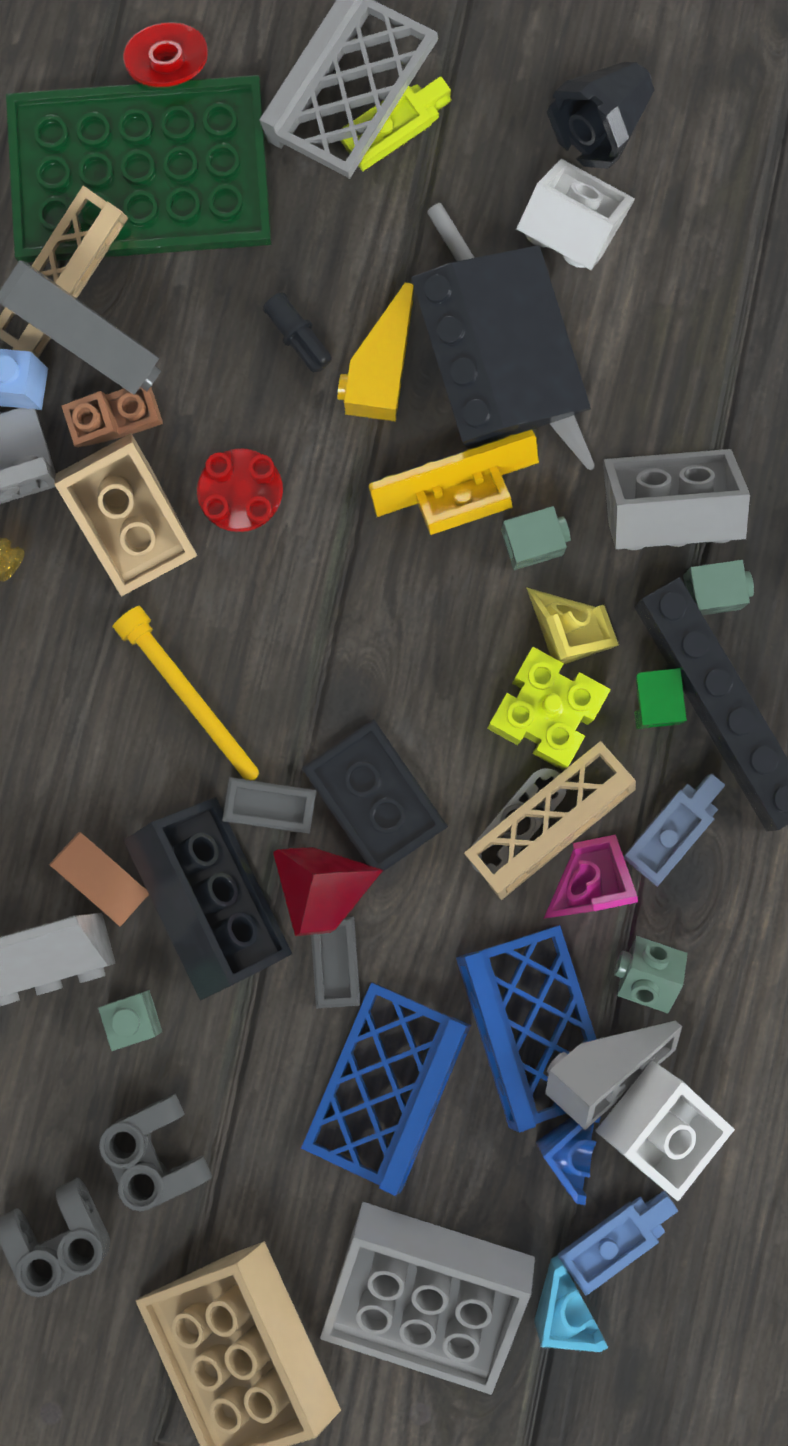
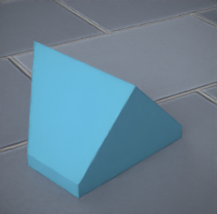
(563, 1316)

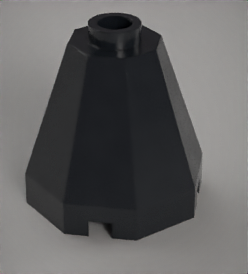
(600, 112)

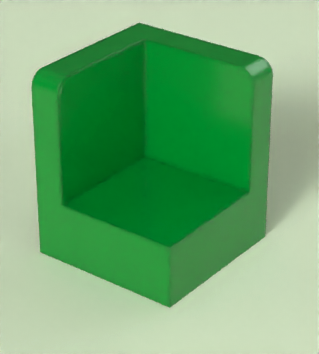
(660, 699)

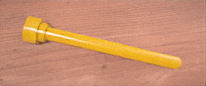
(136, 628)

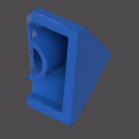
(569, 1155)

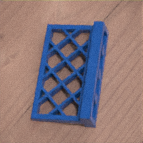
(496, 1029)
(421, 1103)

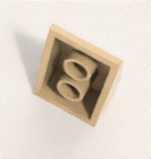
(125, 514)

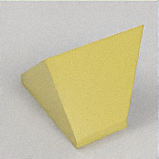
(571, 627)

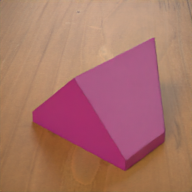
(593, 879)

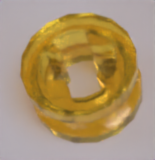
(9, 559)

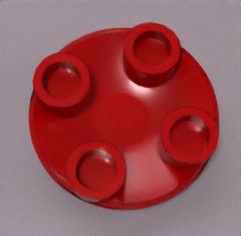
(239, 489)

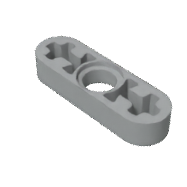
(529, 790)

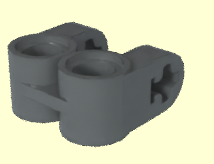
(145, 1160)
(23, 1248)

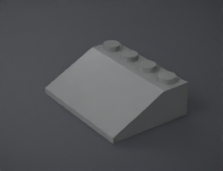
(52, 953)
(429, 1298)

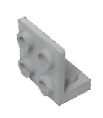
(23, 455)

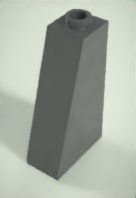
(78, 328)

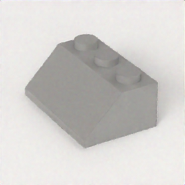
(675, 499)

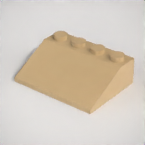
(239, 1354)

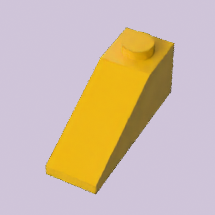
(377, 366)

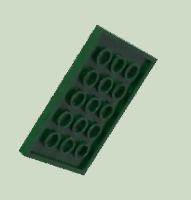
(171, 158)

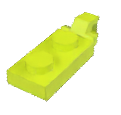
(412, 115)

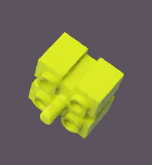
(548, 709)

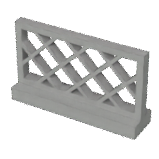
(314, 73)

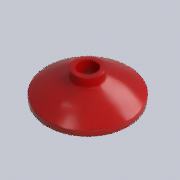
(165, 54)

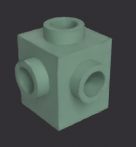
(651, 974)

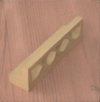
(79, 269)
(562, 832)

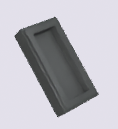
(269, 805)
(336, 966)

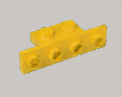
(459, 485)

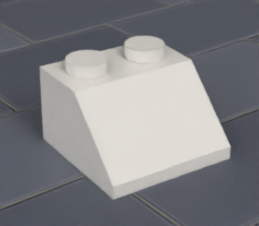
(574, 214)

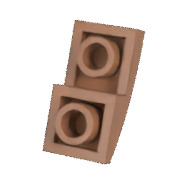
(110, 416)
(99, 879)

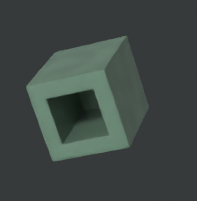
(535, 537)
(719, 586)
(130, 1020)

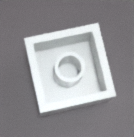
(665, 1130)

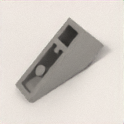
(604, 1069)

